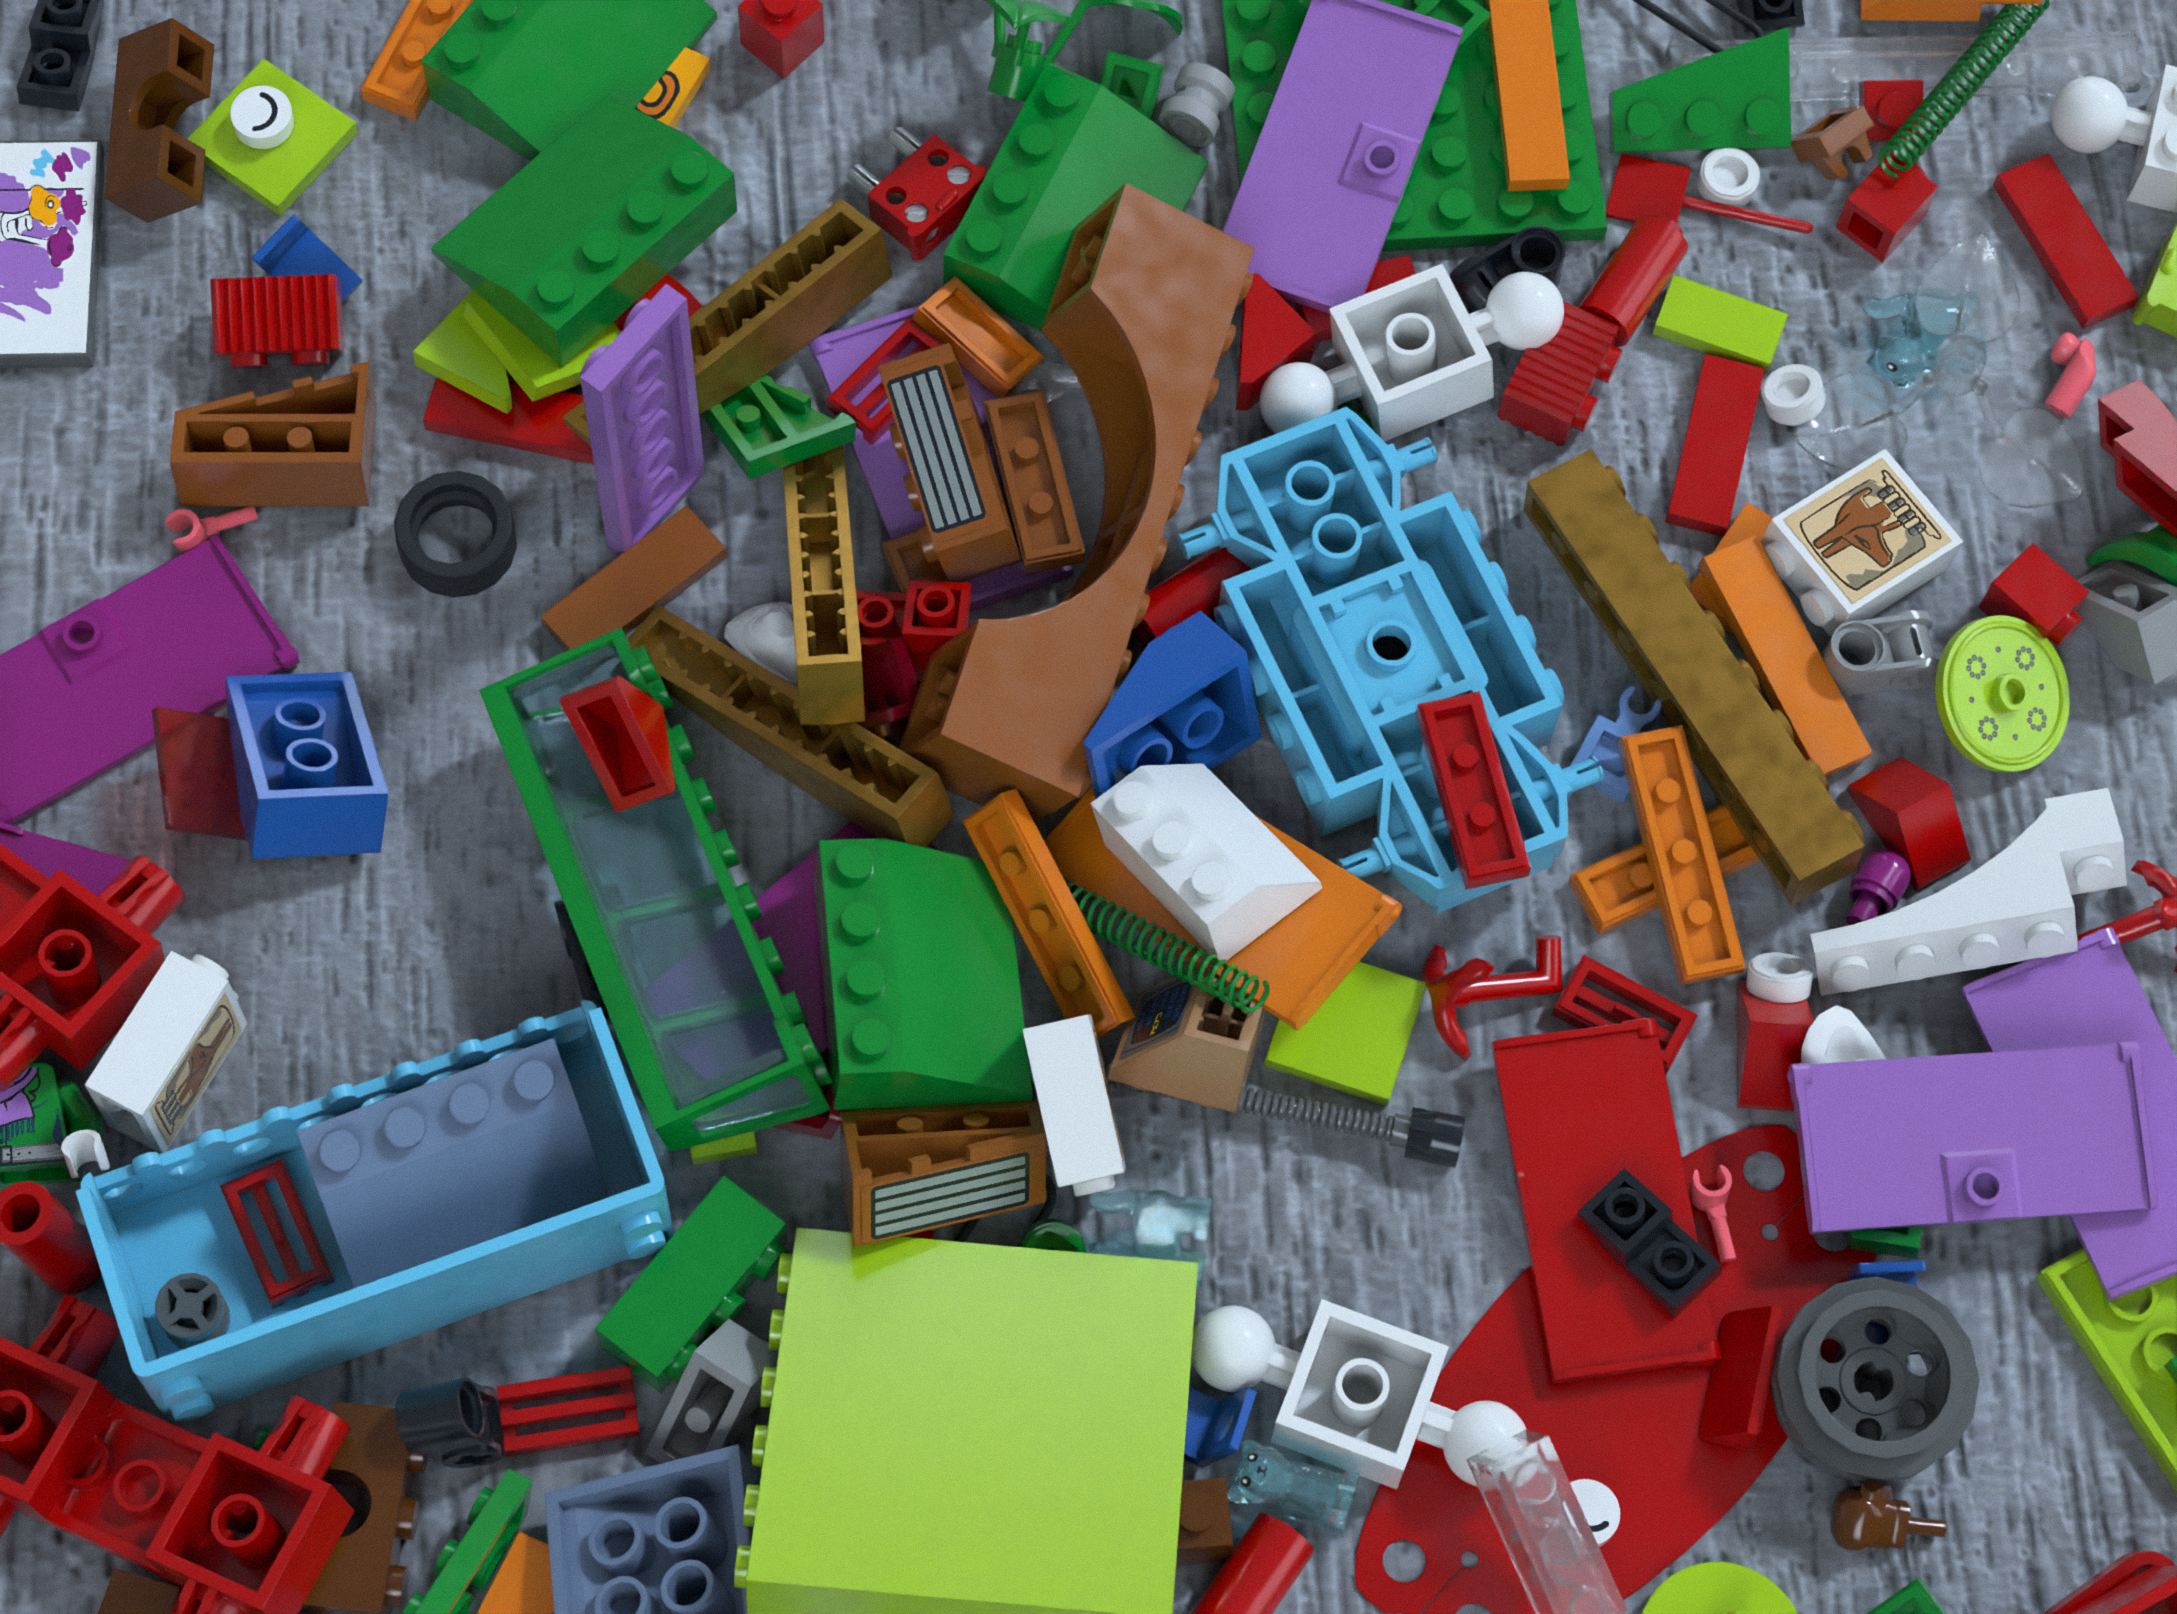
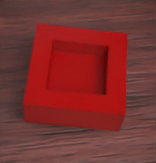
(1889, 105)

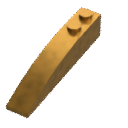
(780, 305)
(823, 591)
(760, 713)

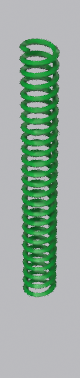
(1951, 74)
(1169, 955)

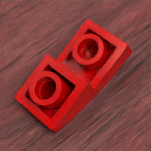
(923, 616)

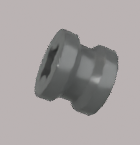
(185, 1299)

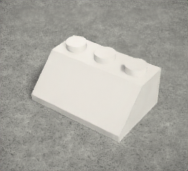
(1202, 854)

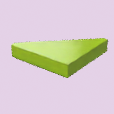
(464, 360)

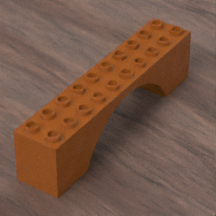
(1143, 328)

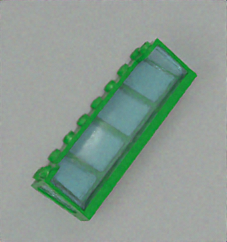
(660, 915)

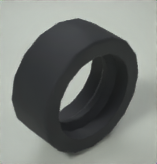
(452, 490)

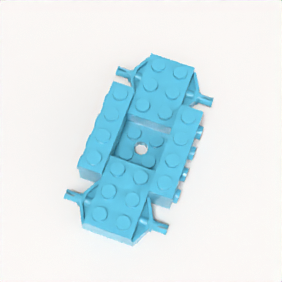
(1329, 579)

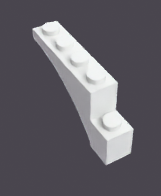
(1995, 916)

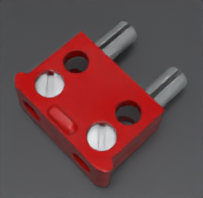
(923, 195)

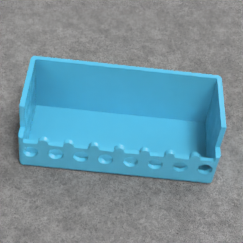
(178, 1223)

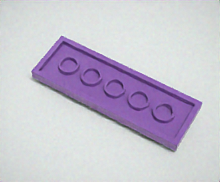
(644, 419)

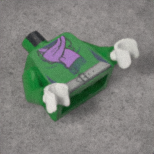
(47, 1129)

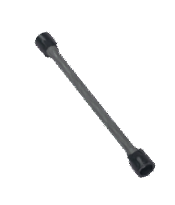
(1424, 1135)

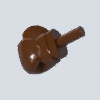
(1873, 1519)

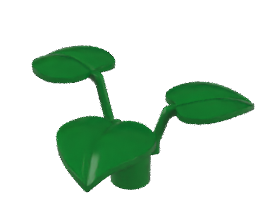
(1020, 61)

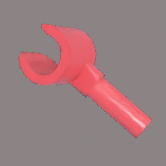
(206, 527)
(1714, 1205)

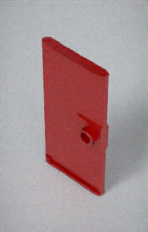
(1573, 1119)

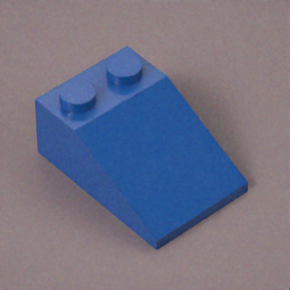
(1178, 705)
(305, 765)

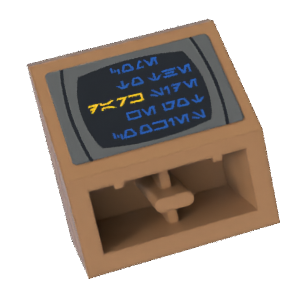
(1188, 1044)

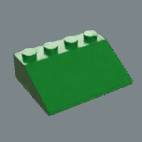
(542, 64)
(1052, 171)
(590, 226)
(917, 978)

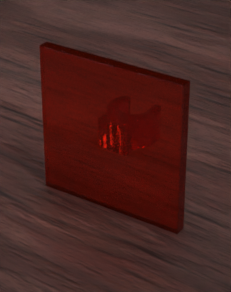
(197, 773)

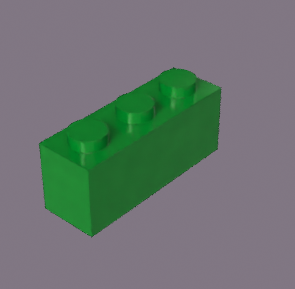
(693, 1284)

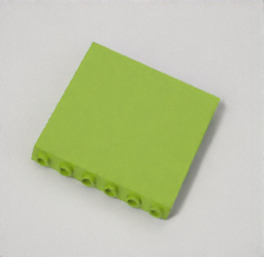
(969, 1431)

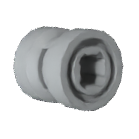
(1195, 108)

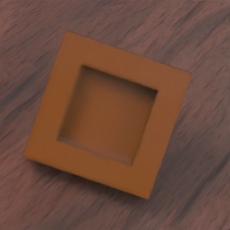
(1830, 136)

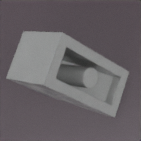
(2133, 620)
(713, 1395)

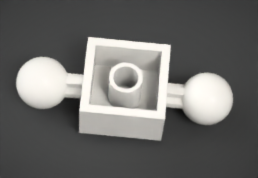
(2094, 115)
(1414, 352)
(1352, 1392)

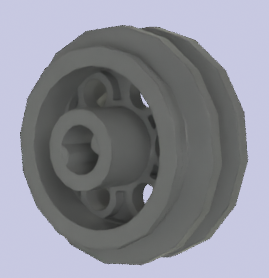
(1914, 1325)

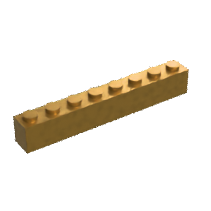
(1685, 663)

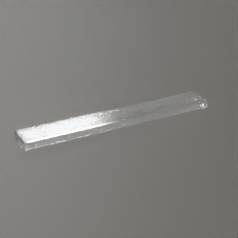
(2034, 67)

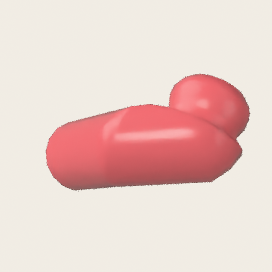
(2076, 378)

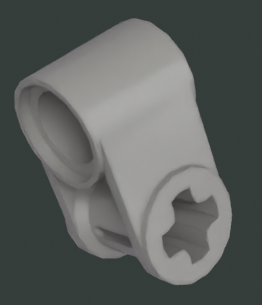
(1892, 653)

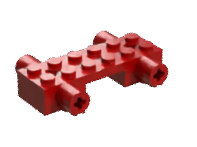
(74, 958)
(162, 1491)

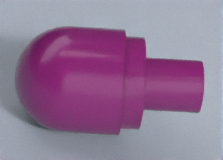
(1878, 885)

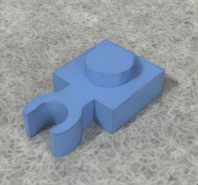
(1603, 740)

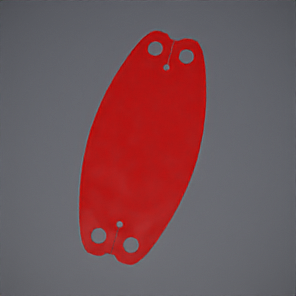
(1619, 1429)

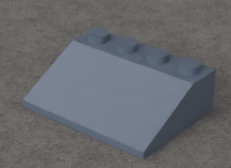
(453, 1163)
(652, 1538)

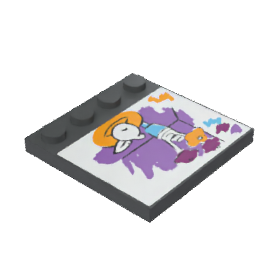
(49, 251)

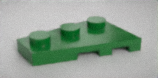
(474, 1560)

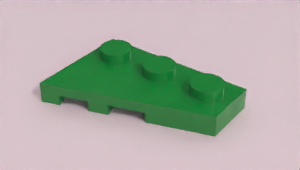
(1709, 104)

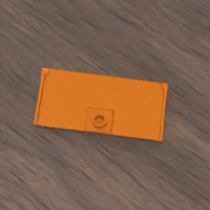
(1298, 956)

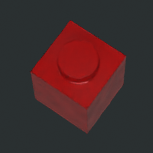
(781, 31)
(1886, 208)
(2039, 594)

